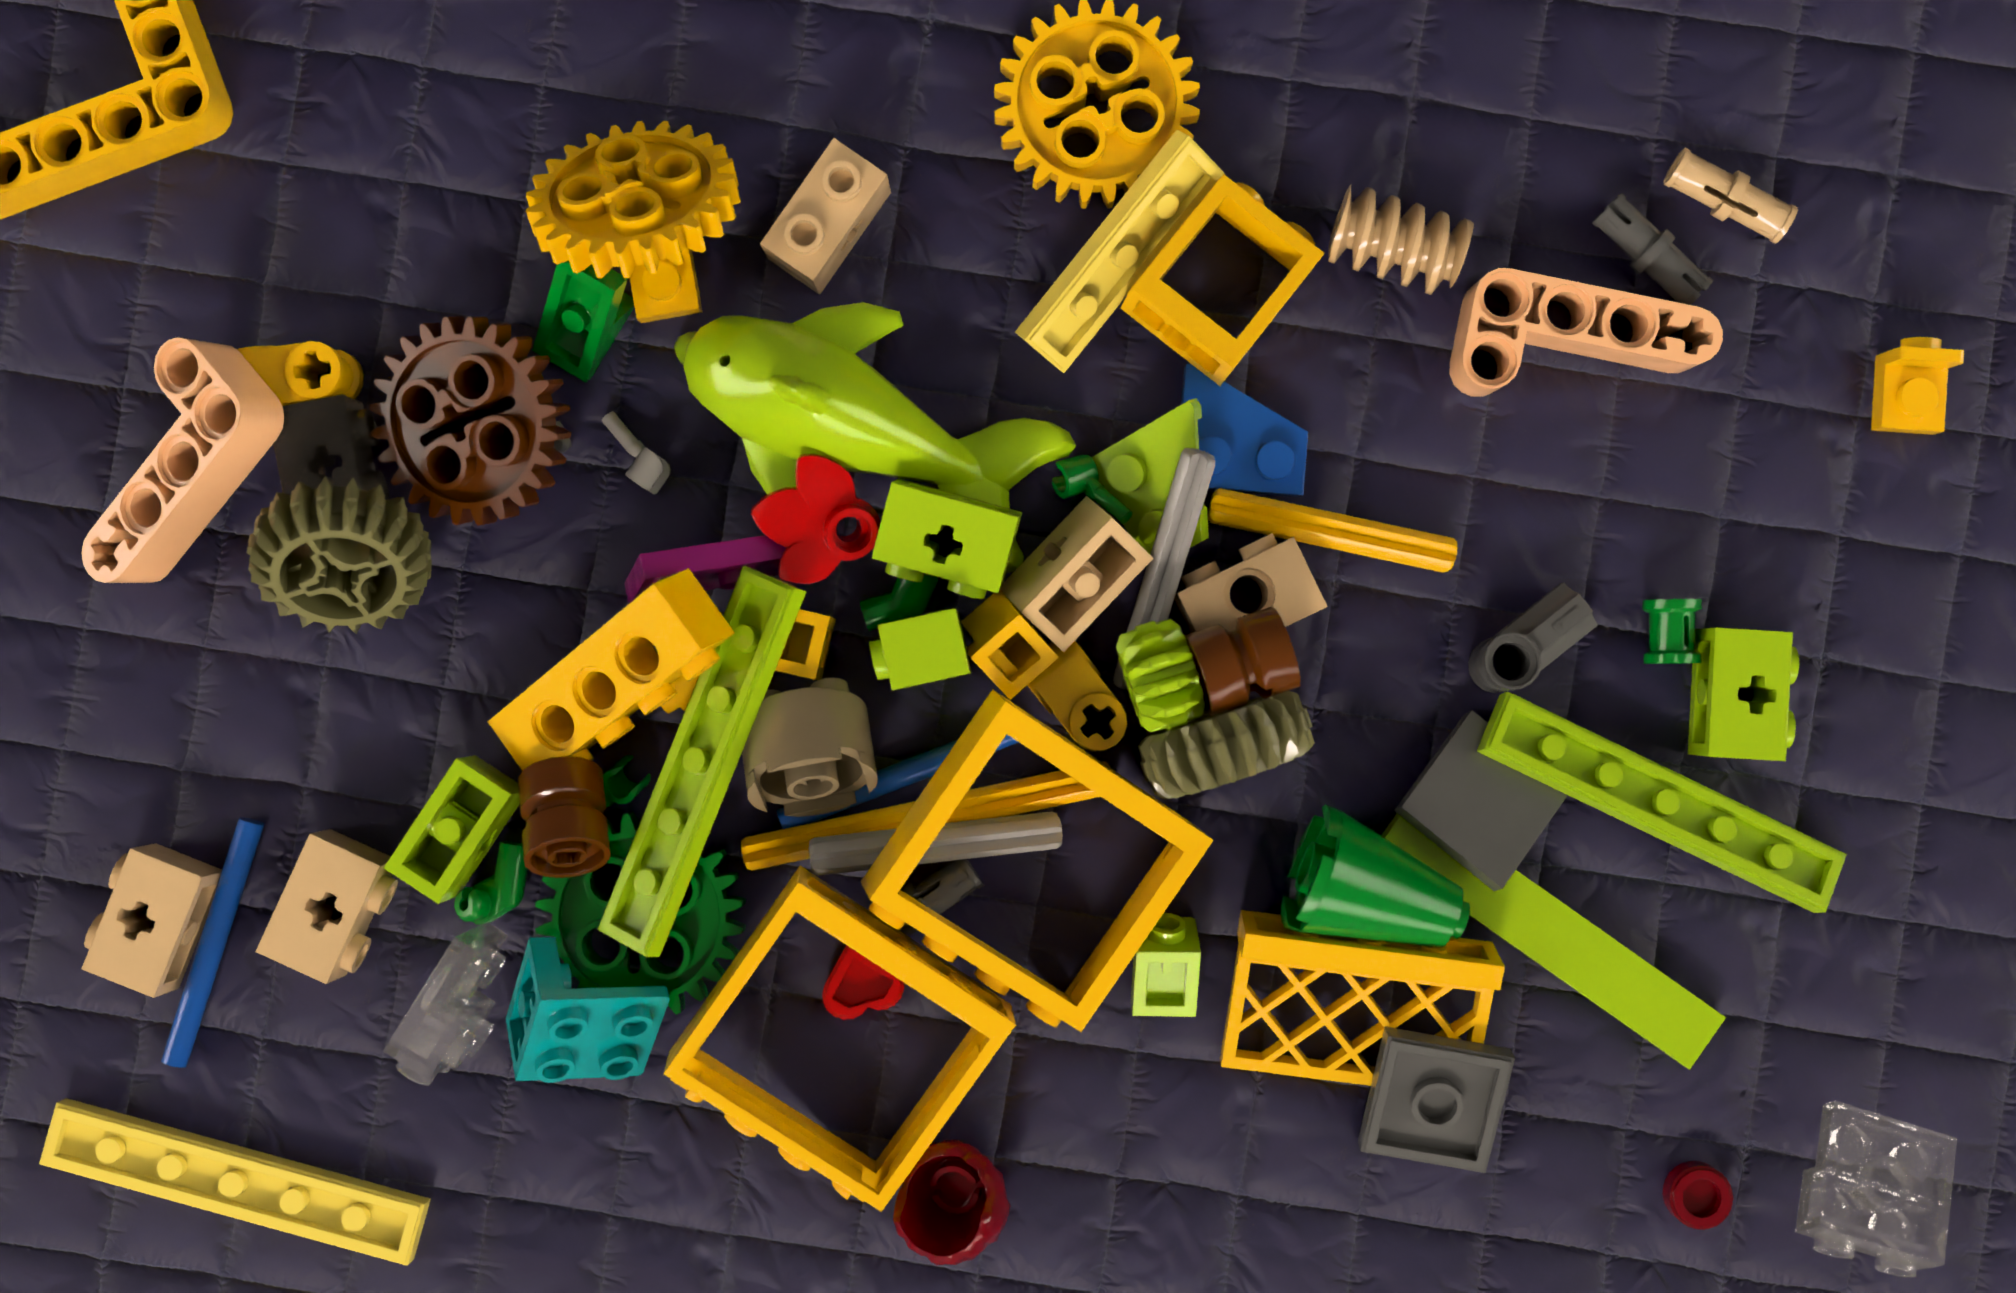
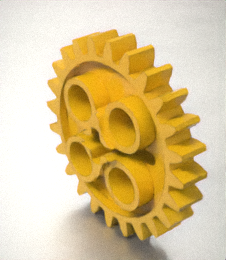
(1071, 52)
(633, 199)

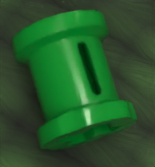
(1672, 631)

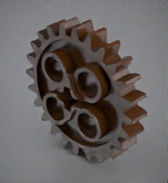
(448, 365)

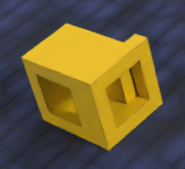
(807, 645)
(1006, 645)

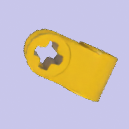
(294, 371)
(1072, 686)

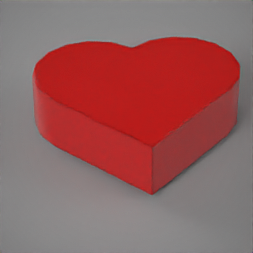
(859, 985)

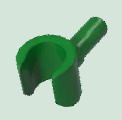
(1082, 476)
(619, 788)

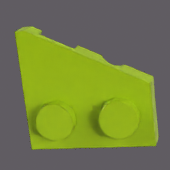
(1143, 469)

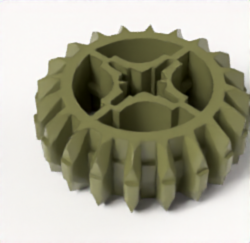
(357, 559)
(1226, 746)

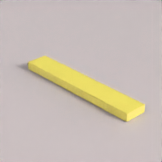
(235, 1181)

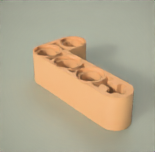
(1588, 332)
(215, 443)

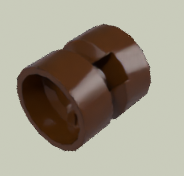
(1245, 660)
(564, 817)

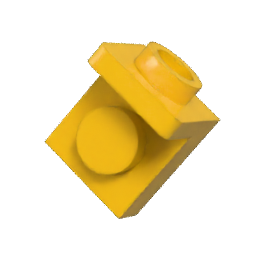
(668, 292)
(1912, 386)

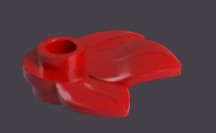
(807, 520)

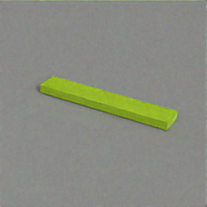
(701, 764)
(1662, 802)
(1577, 953)

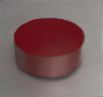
(1697, 1195)

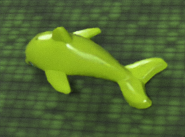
(809, 393)

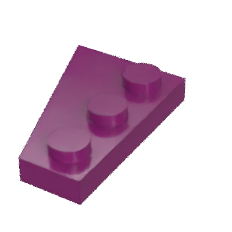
(712, 563)

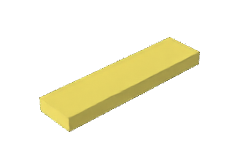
(1119, 251)

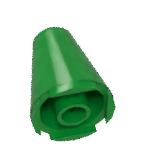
(1368, 888)

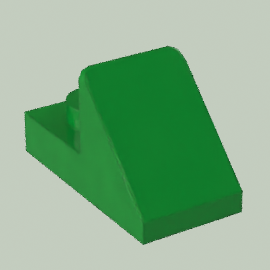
(582, 318)

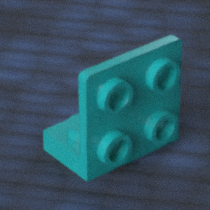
(578, 1031)

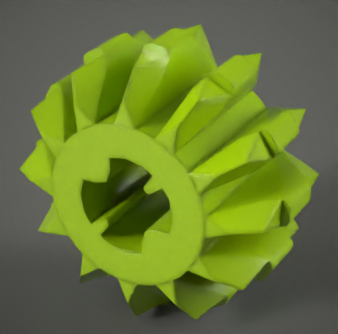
(1160, 675)

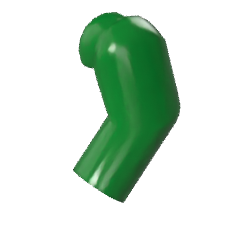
(904, 602)
(498, 892)

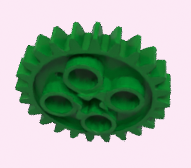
(698, 926)

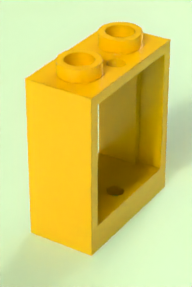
(1185, 326)

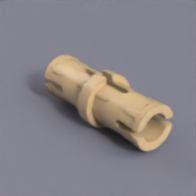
(1730, 195)

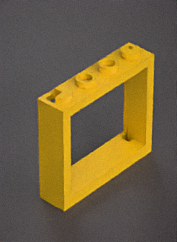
(939, 800)
(798, 1137)

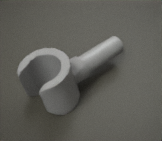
(648, 468)

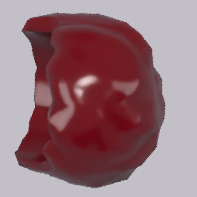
(951, 1203)

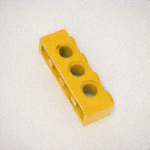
(616, 674)

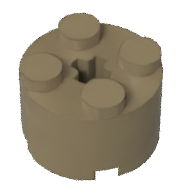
(809, 750)

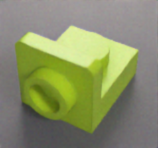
(1167, 969)

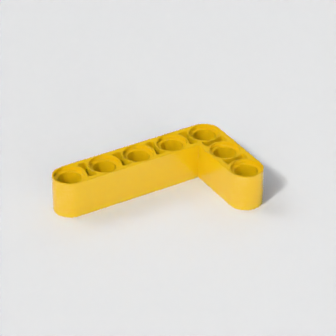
(103, 119)

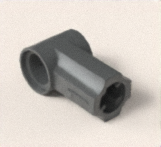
(1533, 639)

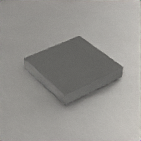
(1478, 806)
(1435, 1099)

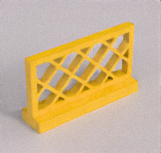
(1264, 940)

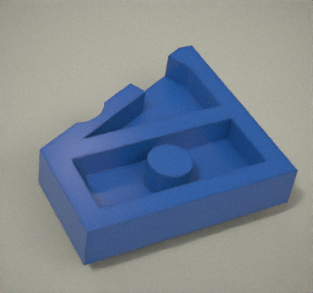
(1250, 443)

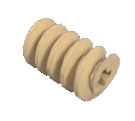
(1400, 240)

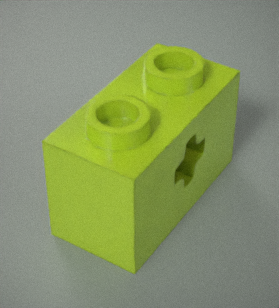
(918, 511)
(921, 650)
(1732, 727)
(455, 829)

